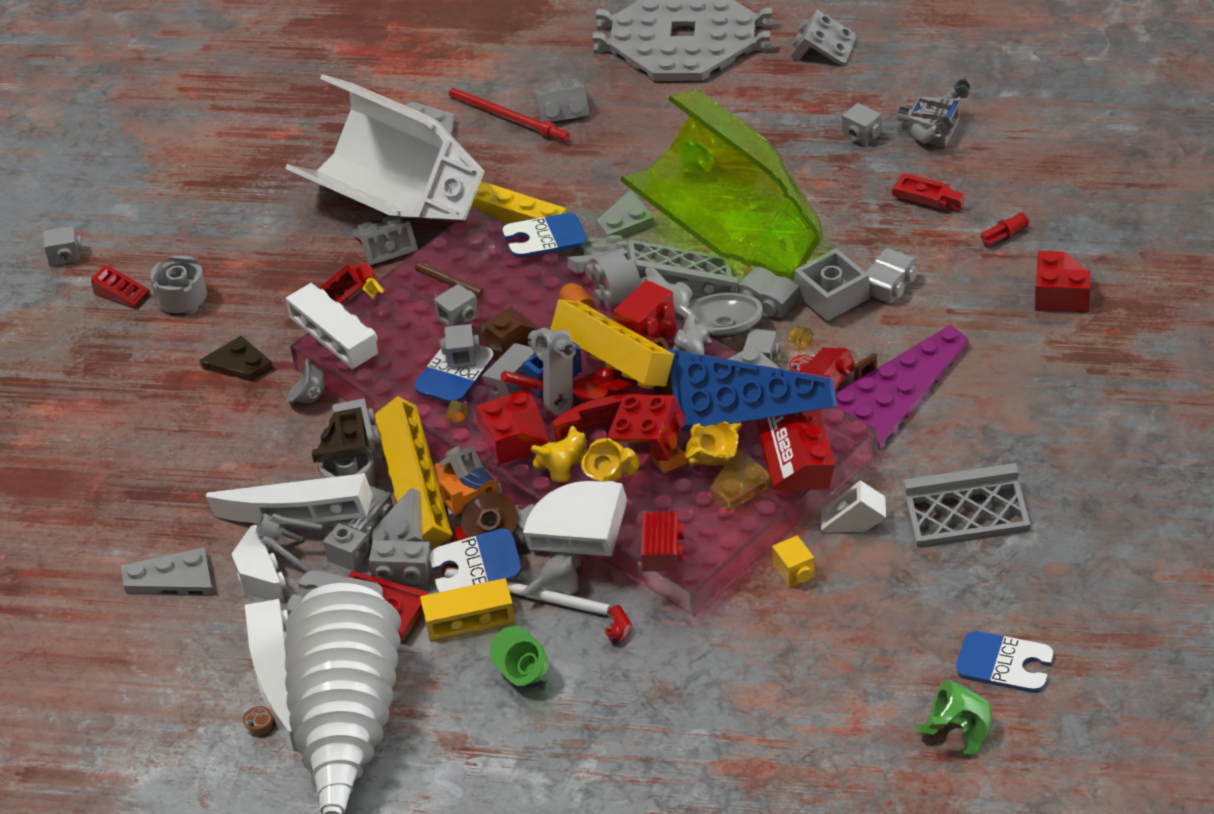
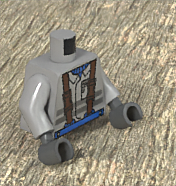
(935, 118)

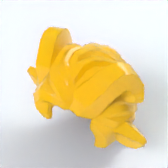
(712, 444)

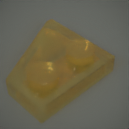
(739, 481)

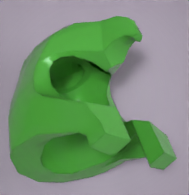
(963, 707)

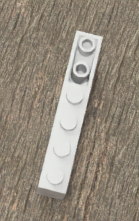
(302, 500)
(267, 647)

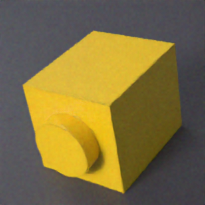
(793, 561)

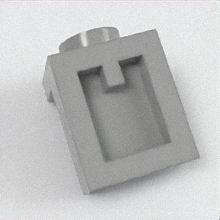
(462, 460)

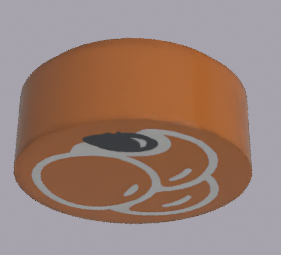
(258, 721)

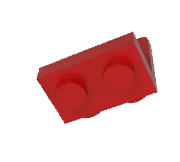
(650, 420)

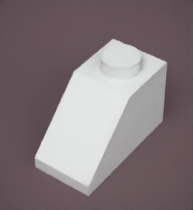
(854, 510)

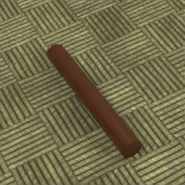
(447, 278)

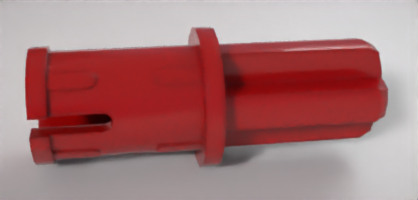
(1005, 229)

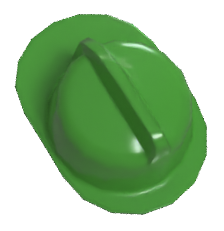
(519, 656)

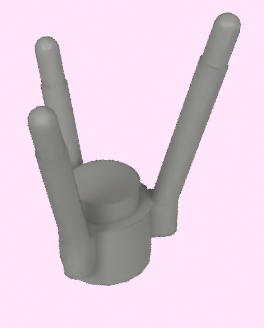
(271, 528)

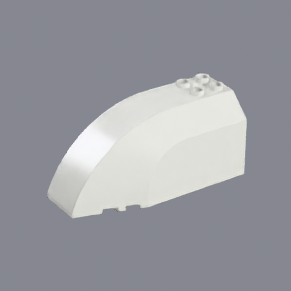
(397, 160)

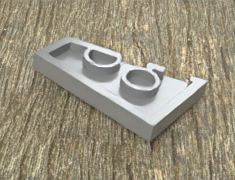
(173, 572)

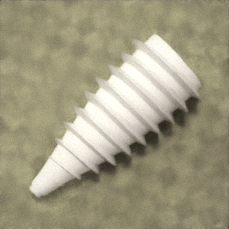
(340, 683)

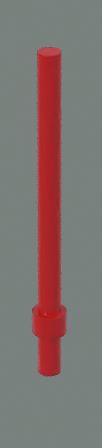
(545, 128)

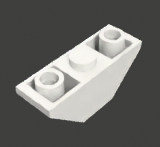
(257, 568)

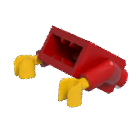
(351, 282)

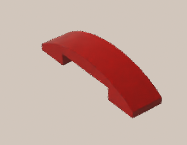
(588, 415)

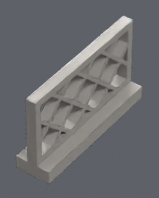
(700, 282)
(962, 486)

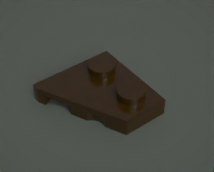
(238, 359)
(342, 437)

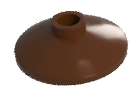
(488, 507)

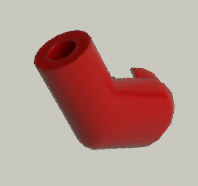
(620, 626)

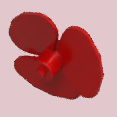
(601, 384)

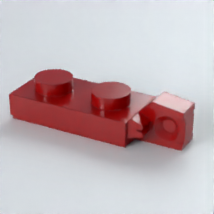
(928, 192)

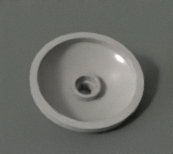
(727, 313)

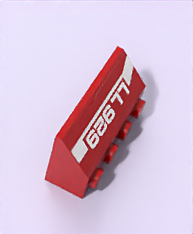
(796, 451)

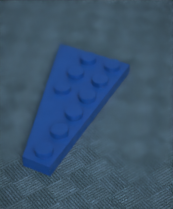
(738, 391)

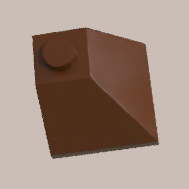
(504, 330)

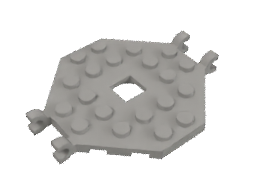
(645, 38)

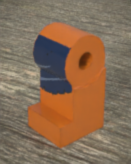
(461, 491)

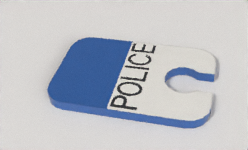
(545, 235)
(447, 384)
(479, 560)
(1000, 661)

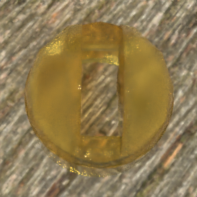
(801, 336)
(456, 412)

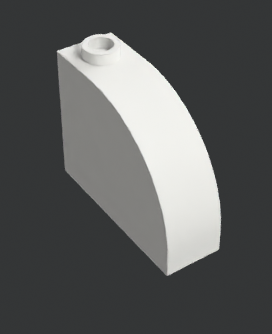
(577, 519)

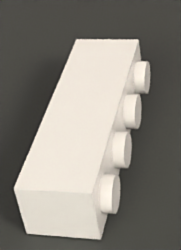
(332, 325)

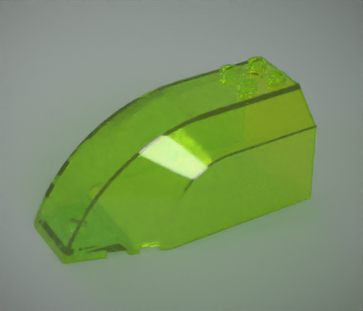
(730, 190)

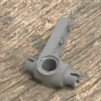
(557, 354)

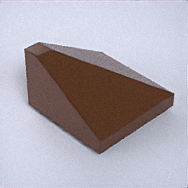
(865, 366)

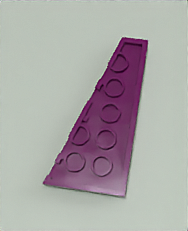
(902, 383)

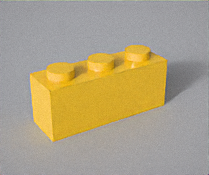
(467, 609)

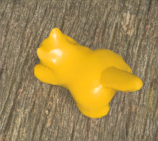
(561, 455)

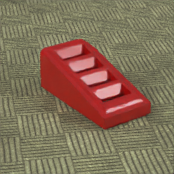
(107, 277)

